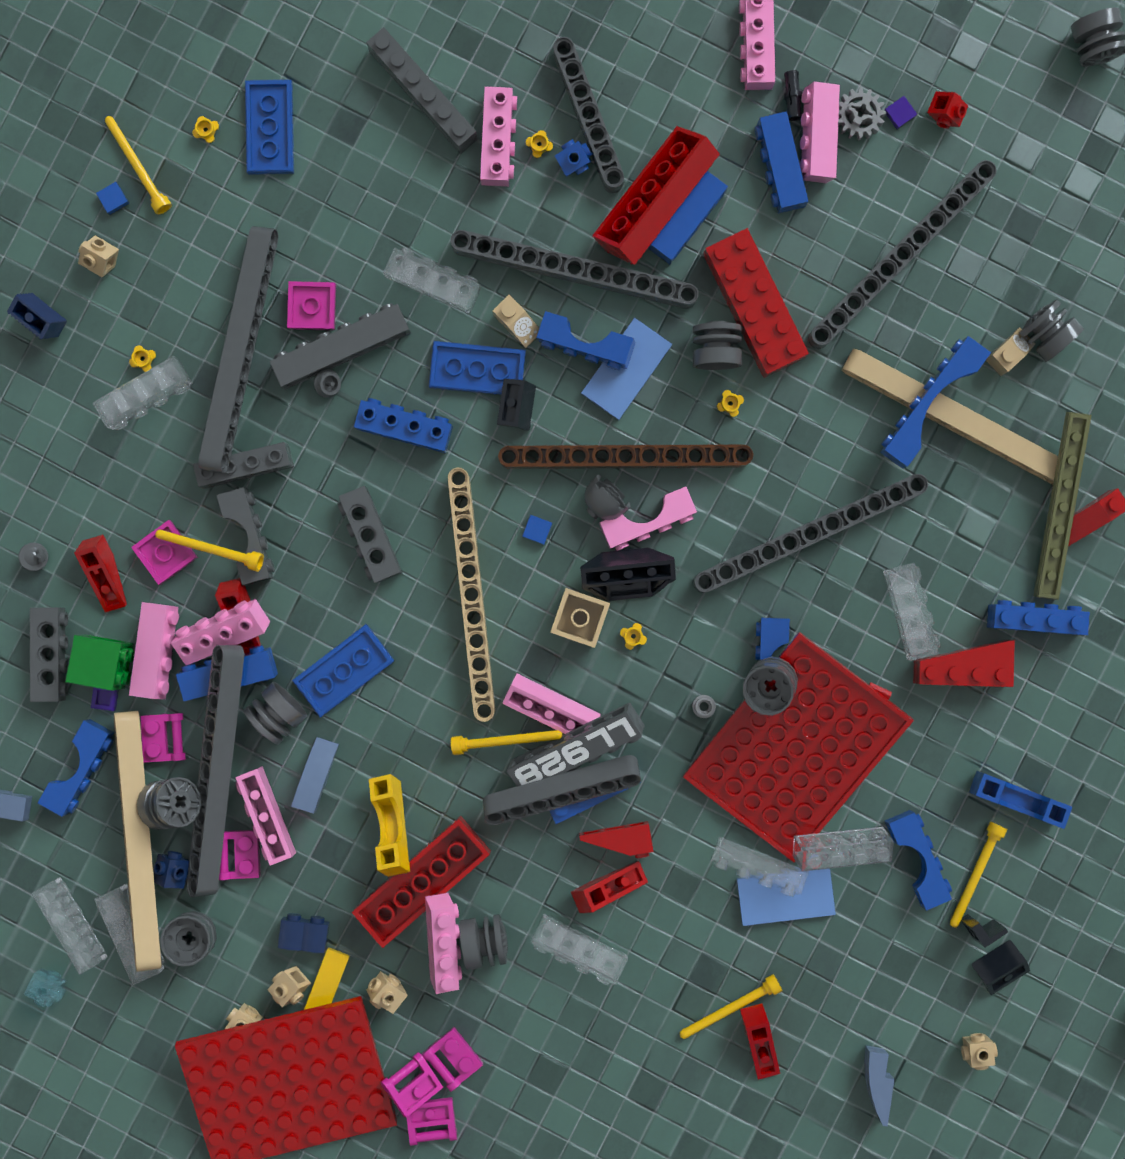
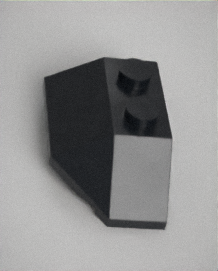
(628, 574)

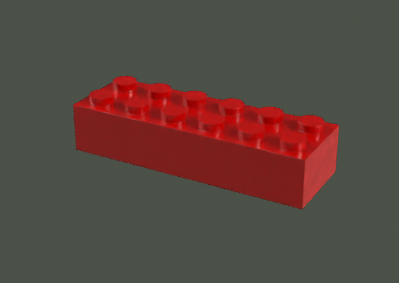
(656, 194)
(755, 302)
(431, 873)

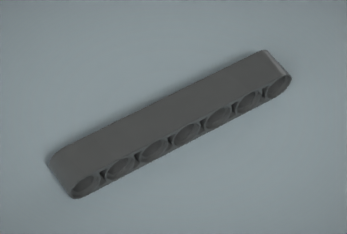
(588, 104)
(561, 790)

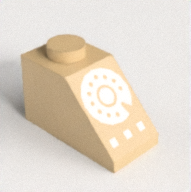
(516, 321)
(1010, 352)

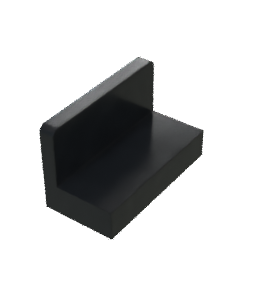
(516, 404)
(984, 934)
(1001, 967)

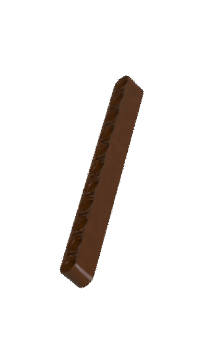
(636, 452)

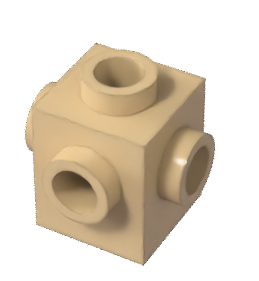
(98, 256)
(289, 986)
(386, 992)
(245, 1015)
(973, 1046)

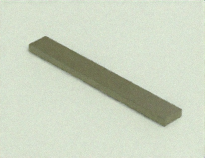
(1062, 505)

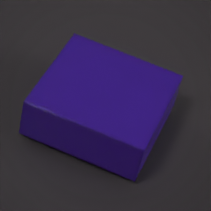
(900, 112)
(104, 699)

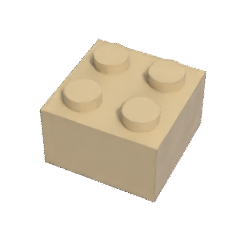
(580, 617)

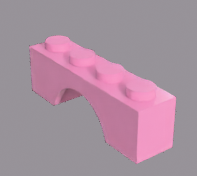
(676, 507)

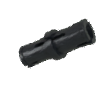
(793, 95)

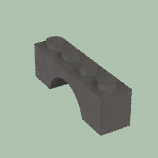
(239, 507)

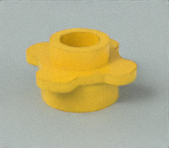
(202, 123)
(542, 138)
(139, 352)
(737, 400)
(630, 642)

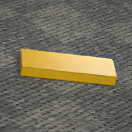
(327, 978)

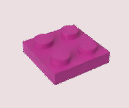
(311, 305)
(162, 557)

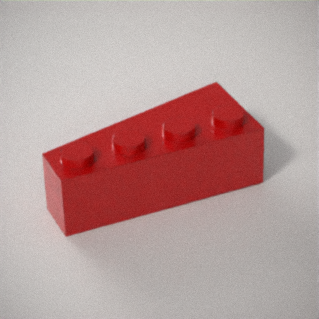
(974, 666)

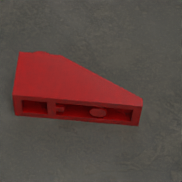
(1097, 514)
(101, 571)
(228, 596)
(625, 839)
(608, 888)
(760, 1041)

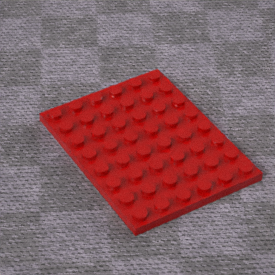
(800, 765)
(287, 1082)

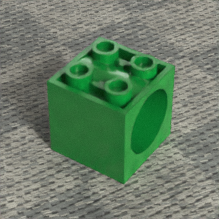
(100, 662)

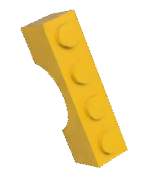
(388, 802)

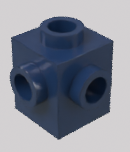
(171, 870)

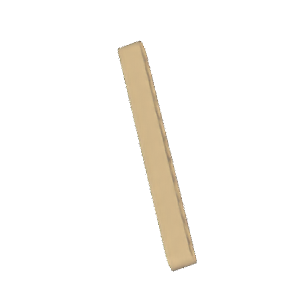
(953, 416)
(466, 583)
(137, 843)

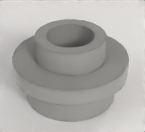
(711, 706)

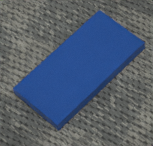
(269, 127)
(474, 367)
(343, 670)

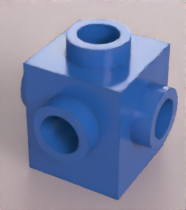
(565, 157)

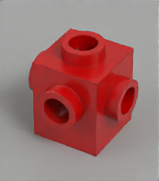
(947, 109)

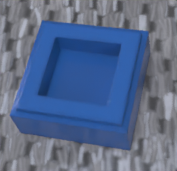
(112, 198)
(537, 529)

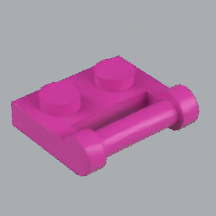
(155, 737)
(246, 855)
(459, 1055)
(417, 1090)
(432, 1113)

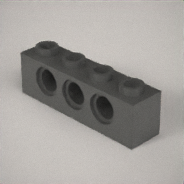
(248, 465)
(362, 499)
(39, 664)

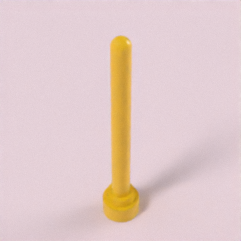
(159, 202)
(252, 560)
(461, 745)
(994, 833)
(769, 987)

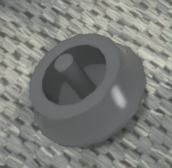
(327, 383)
(33, 556)

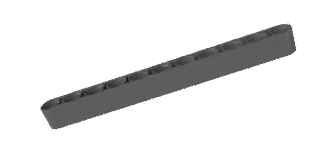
(909, 246)
(565, 261)
(238, 349)
(821, 532)
(215, 769)

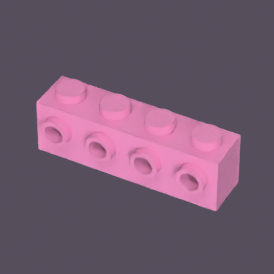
(758, 44)
(819, 132)
(497, 136)
(225, 628)
(153, 651)
(547, 705)
(265, 815)
(442, 943)

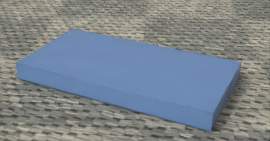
(616, 389)
(769, 905)

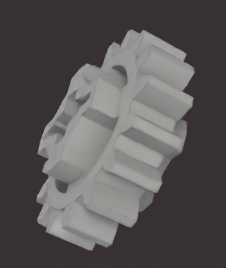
(849, 109)

